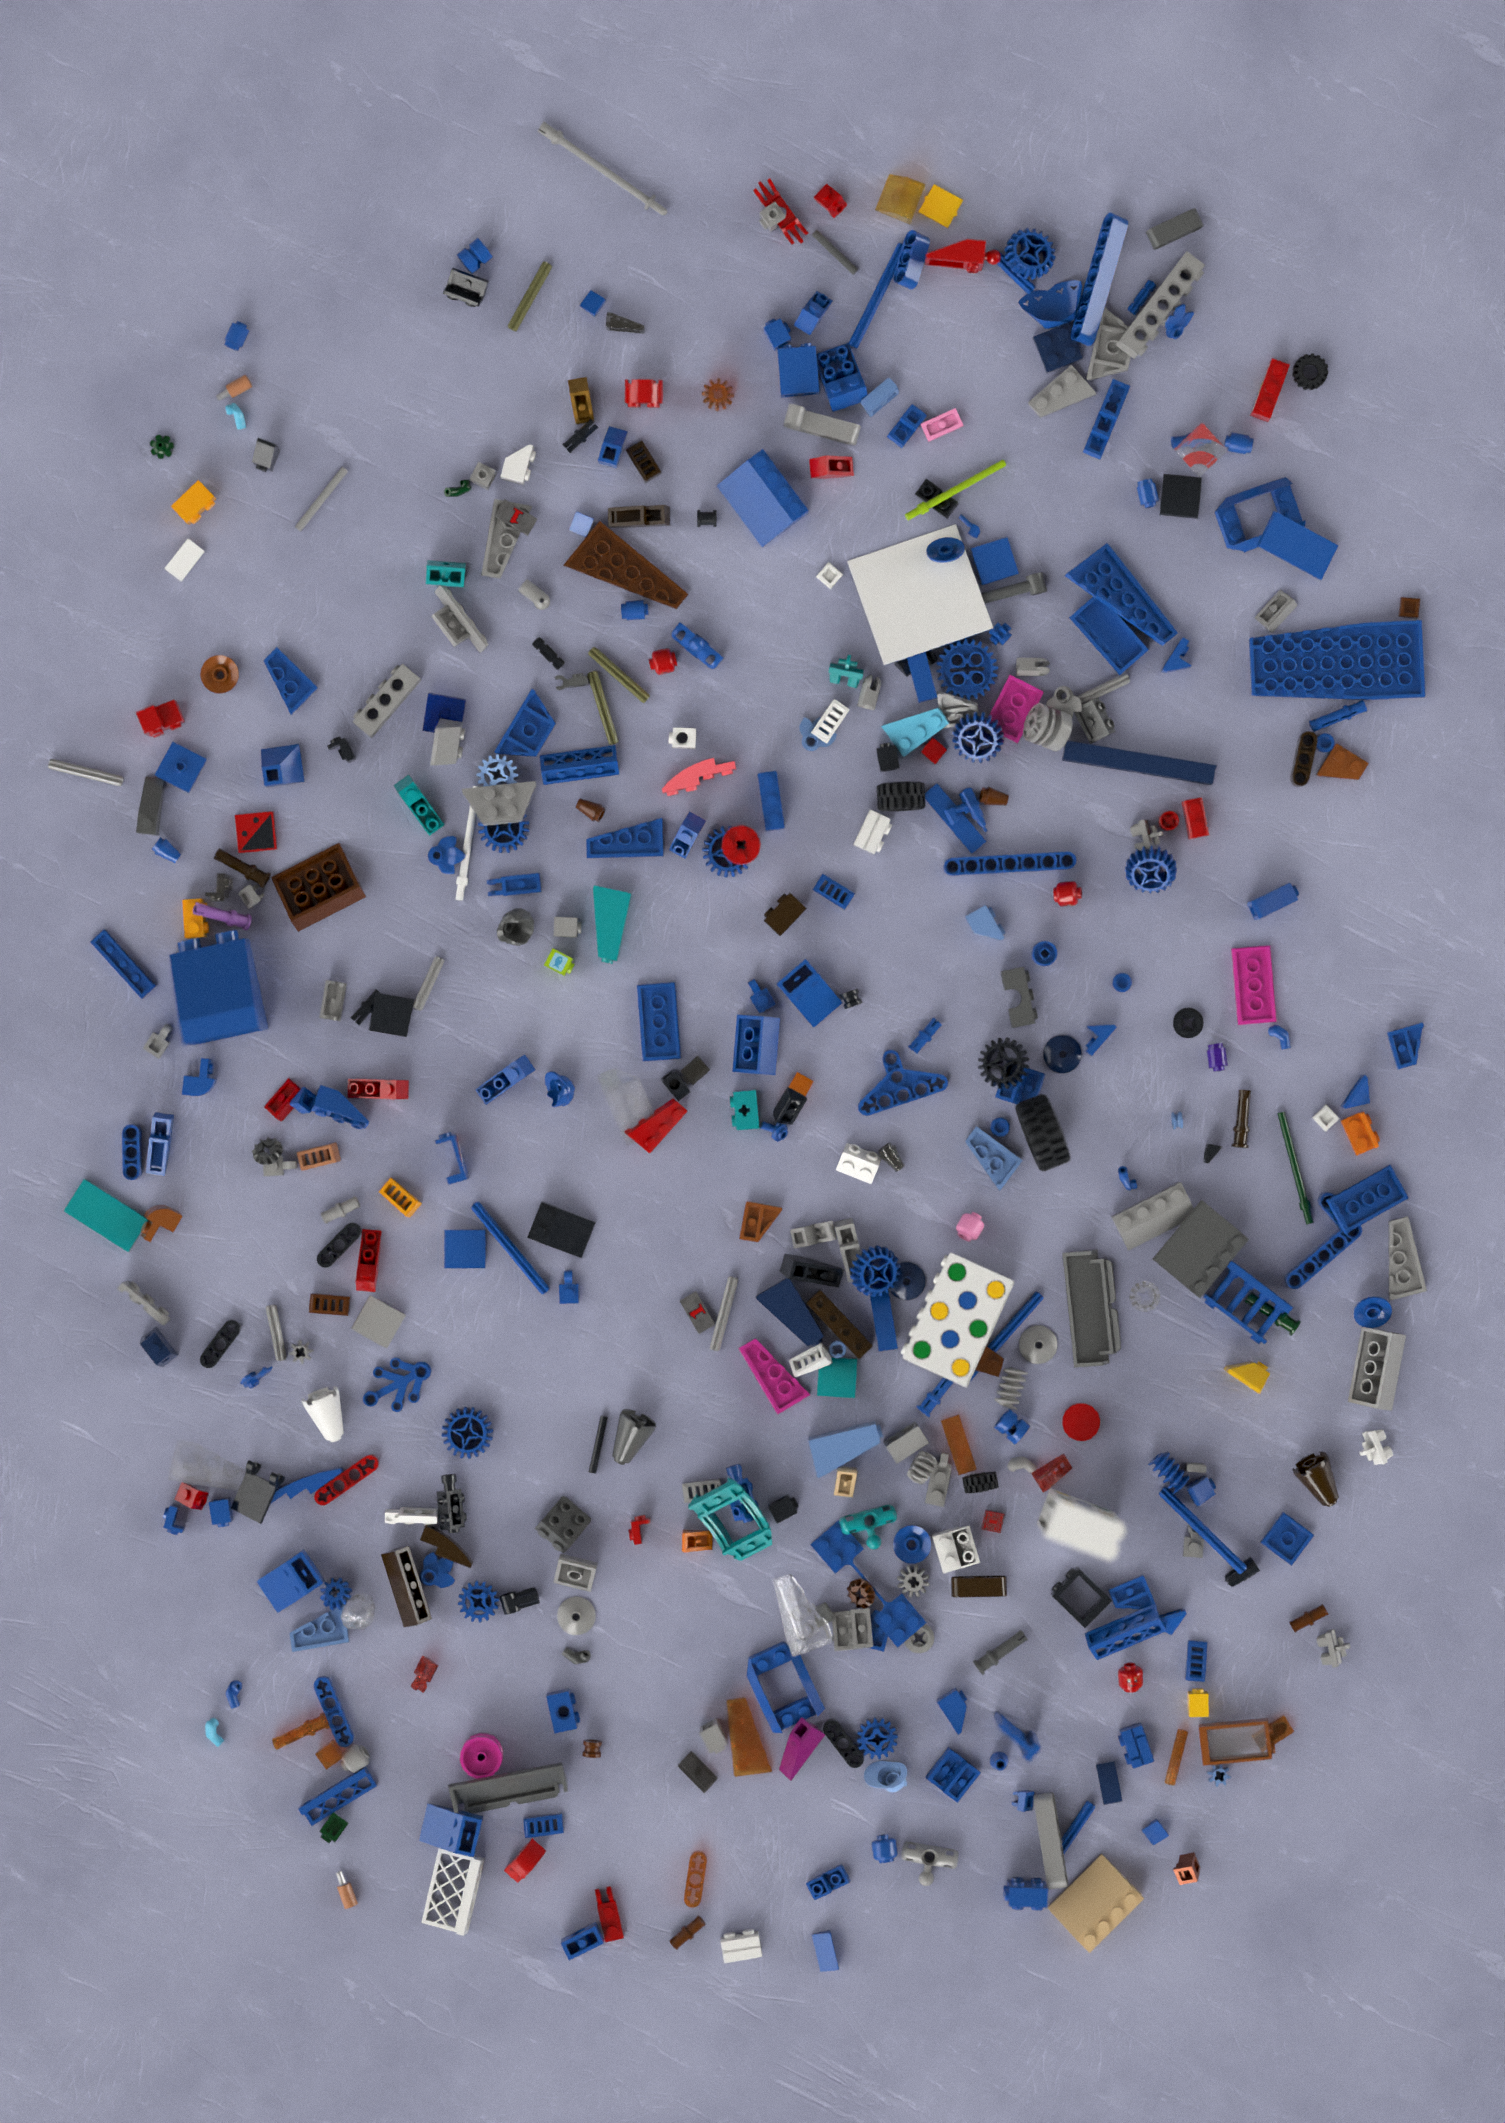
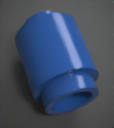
(236, 335)
(1239, 443)
(1147, 493)
(634, 610)

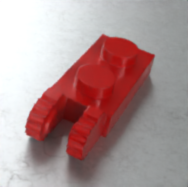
(609, 1916)

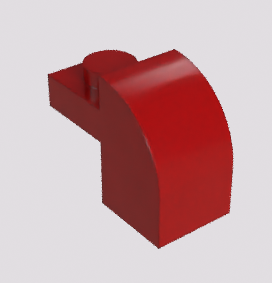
(525, 1861)

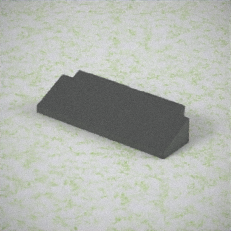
(1089, 1301)
(501, 1789)

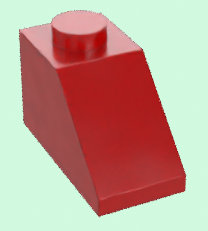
(831, 467)

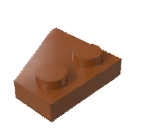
(1342, 764)
(757, 1220)

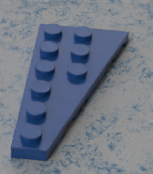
(1113, 584)

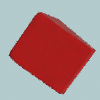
(933, 751)

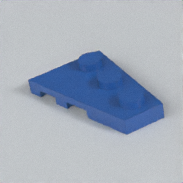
(289, 679)

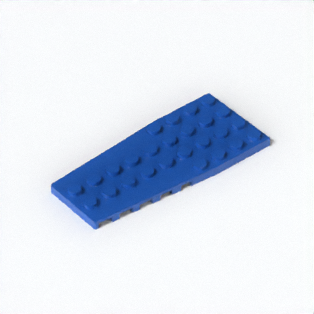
(1341, 662)

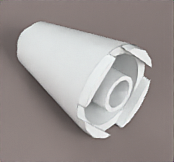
(326, 1413)

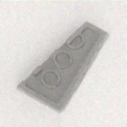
(500, 542)
(1404, 1264)

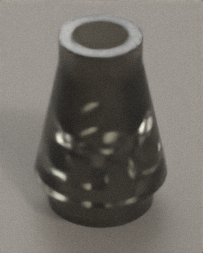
(891, 1156)

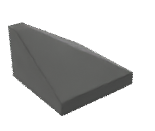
(824, 1611)

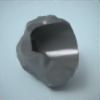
(516, 927)

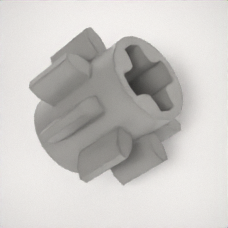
(295, 1352)

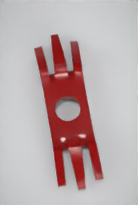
(790, 219)

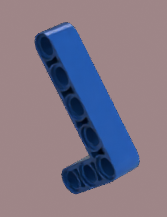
(1327, 1245)

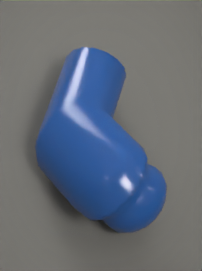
(1281, 1034)
(1124, 1178)
(232, 1692)

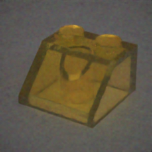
(900, 198)

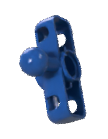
(696, 646)

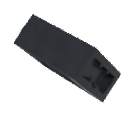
(1095, 1610)

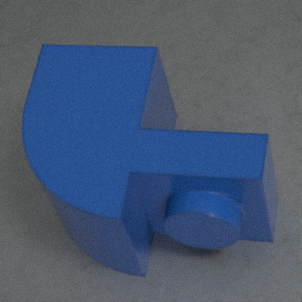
(200, 1085)

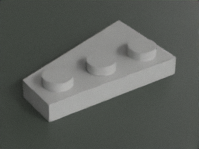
(136, 1296)

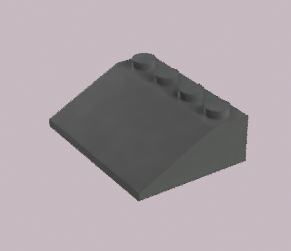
(1200, 1249)

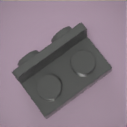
(1095, 720)

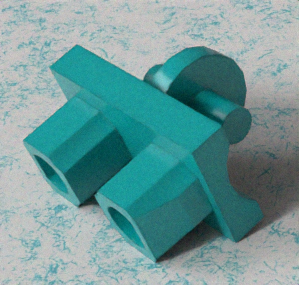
(853, 673)

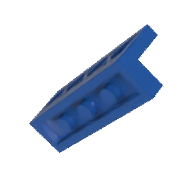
(579, 768)
(1123, 1630)
(333, 1791)

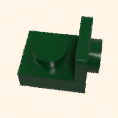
(333, 1828)

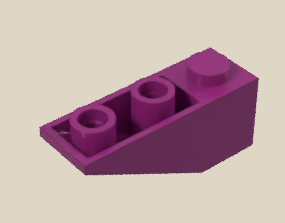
(799, 1747)

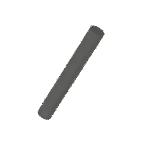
(835, 252)

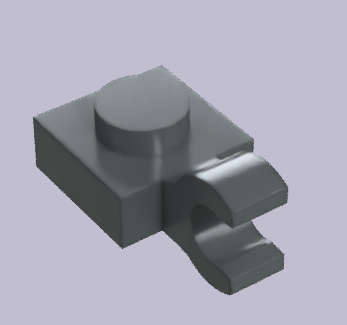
(576, 681)

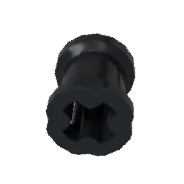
(706, 518)

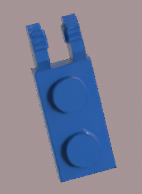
(516, 885)

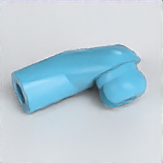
(238, 415)
(210, 1729)

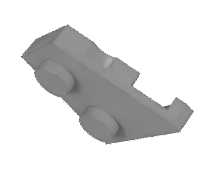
(955, 707)

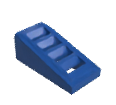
(829, 897)
(1191, 1677)
(529, 1834)

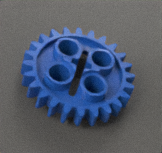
(968, 687)

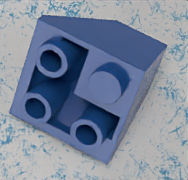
(282, 765)

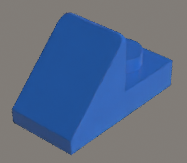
(1175, 663)
(1102, 1033)

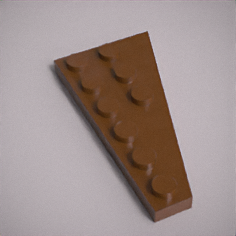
(617, 563)

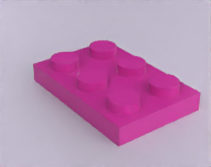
(1013, 707)

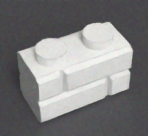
(872, 832)
(741, 1946)

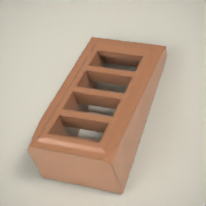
(334, 1153)

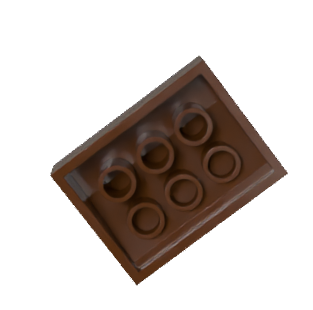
(318, 887)

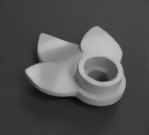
(1067, 705)

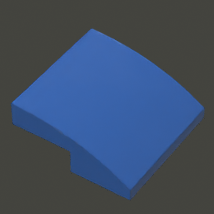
(1024, 1090)
(464, 1249)
(953, 1774)

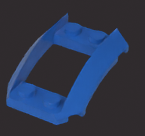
(1229, 521)
(791, 1713)

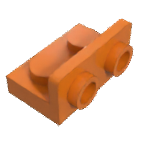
(1360, 1132)

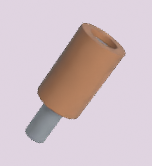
(235, 388)
(346, 1892)

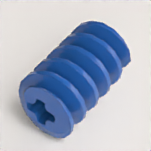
(1170, 1471)

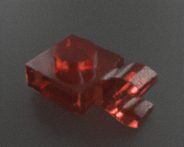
(425, 1671)

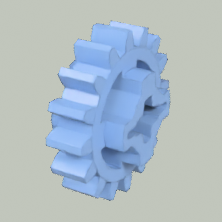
(501, 766)

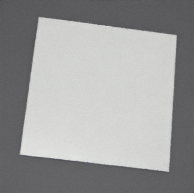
(918, 601)

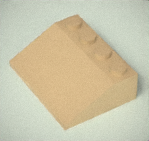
(1095, 1903)

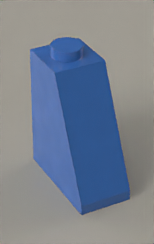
(1273, 901)

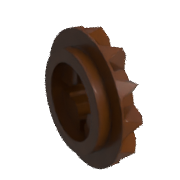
(866, 1590)

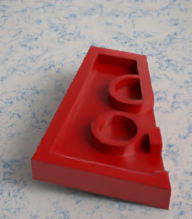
(657, 1126)

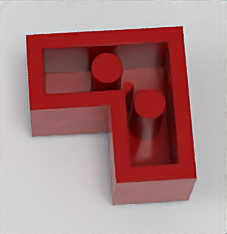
(160, 718)

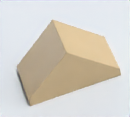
(845, 1481)

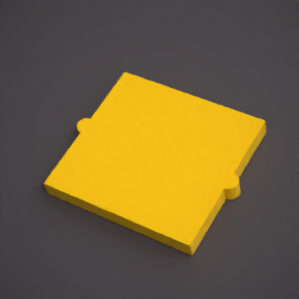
(940, 206)

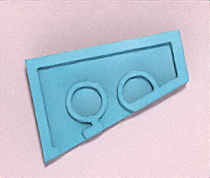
(915, 730)

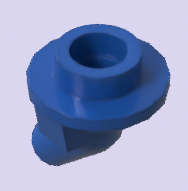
(777, 1131)

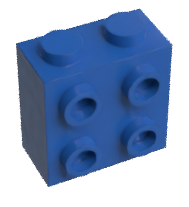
(1026, 1893)

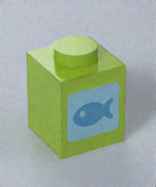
(559, 962)

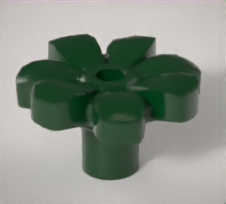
(164, 449)

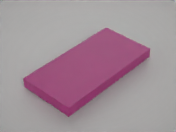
(1253, 985)

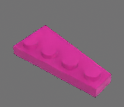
(774, 1380)

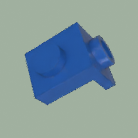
(170, 1515)

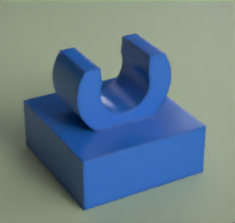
(1025, 1800)

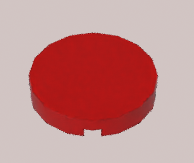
(1081, 1422)

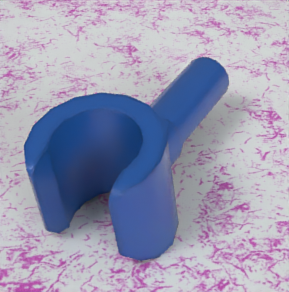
(974, 529)

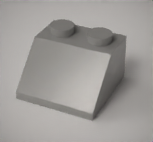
(447, 742)

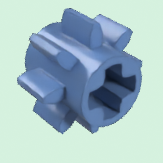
(1215, 1778)

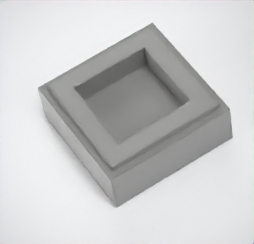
(1195, 1467)

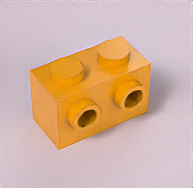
(194, 503)
(194, 925)

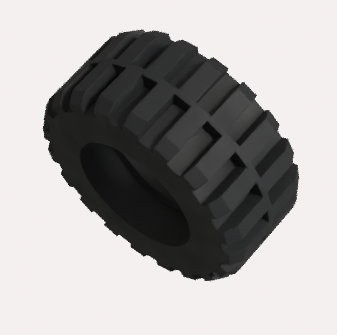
(1042, 1132)

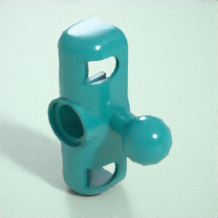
(879, 1519)

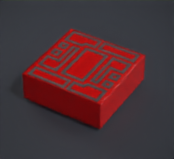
(993, 1521)

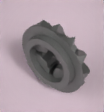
(264, 1158)

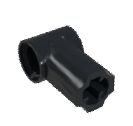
(515, 1601)

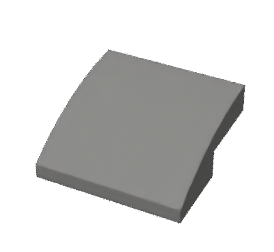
(378, 1321)
(852, 1630)

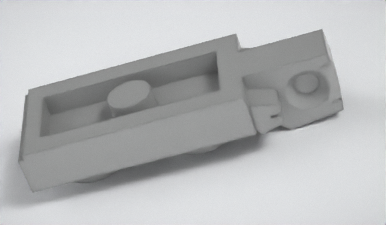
(939, 1482)

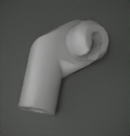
(1021, 1462)

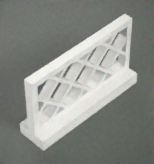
(467, 1899)

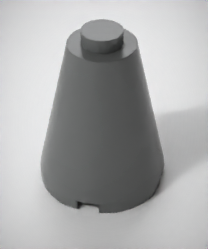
(631, 1435)

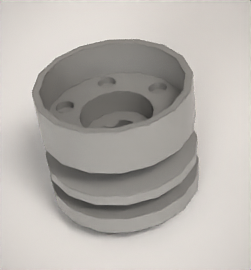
(1047, 727)

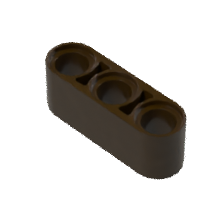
(1309, 751)
(979, 1586)

